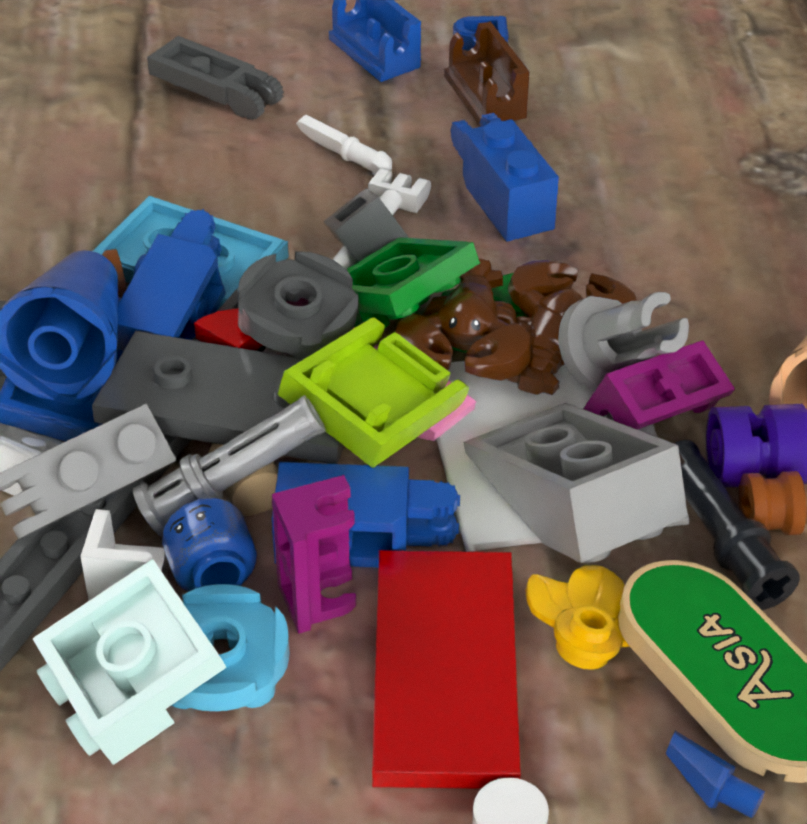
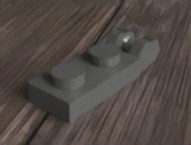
(215, 76)

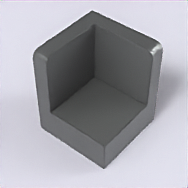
(364, 225)

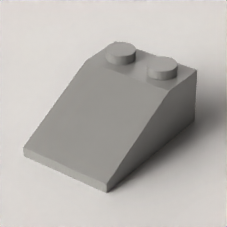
(583, 479)

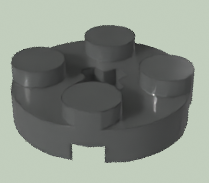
(292, 328)

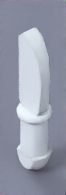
(347, 147)

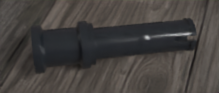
(739, 541)

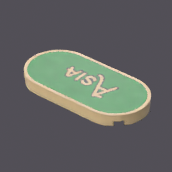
(721, 662)

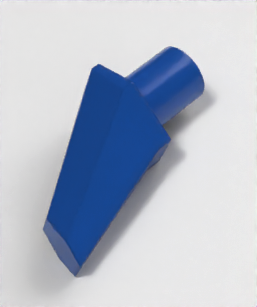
(713, 776)

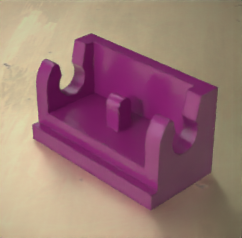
(662, 387)
(313, 549)

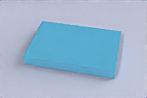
(155, 216)

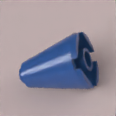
(60, 330)

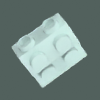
(125, 662)

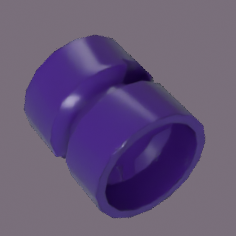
(756, 443)

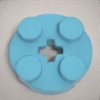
(257, 644)

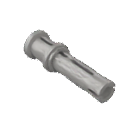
(230, 463)

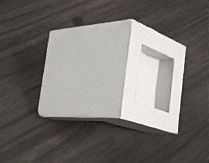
(108, 562)

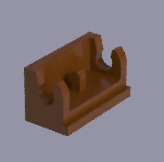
(488, 75)

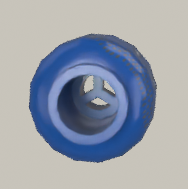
(208, 544)

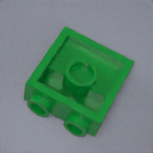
(406, 273)

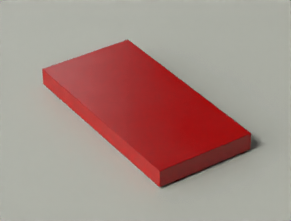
(445, 671)

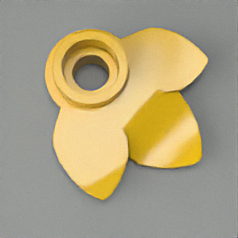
(581, 614)

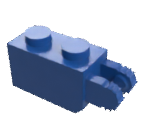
(507, 176)
(174, 282)
(387, 507)

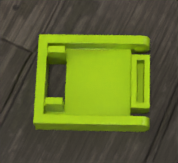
(373, 396)

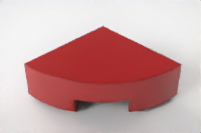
(223, 329)

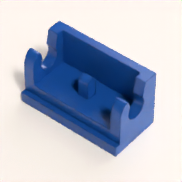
(378, 36)

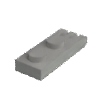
(86, 469)

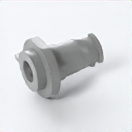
(607, 335)

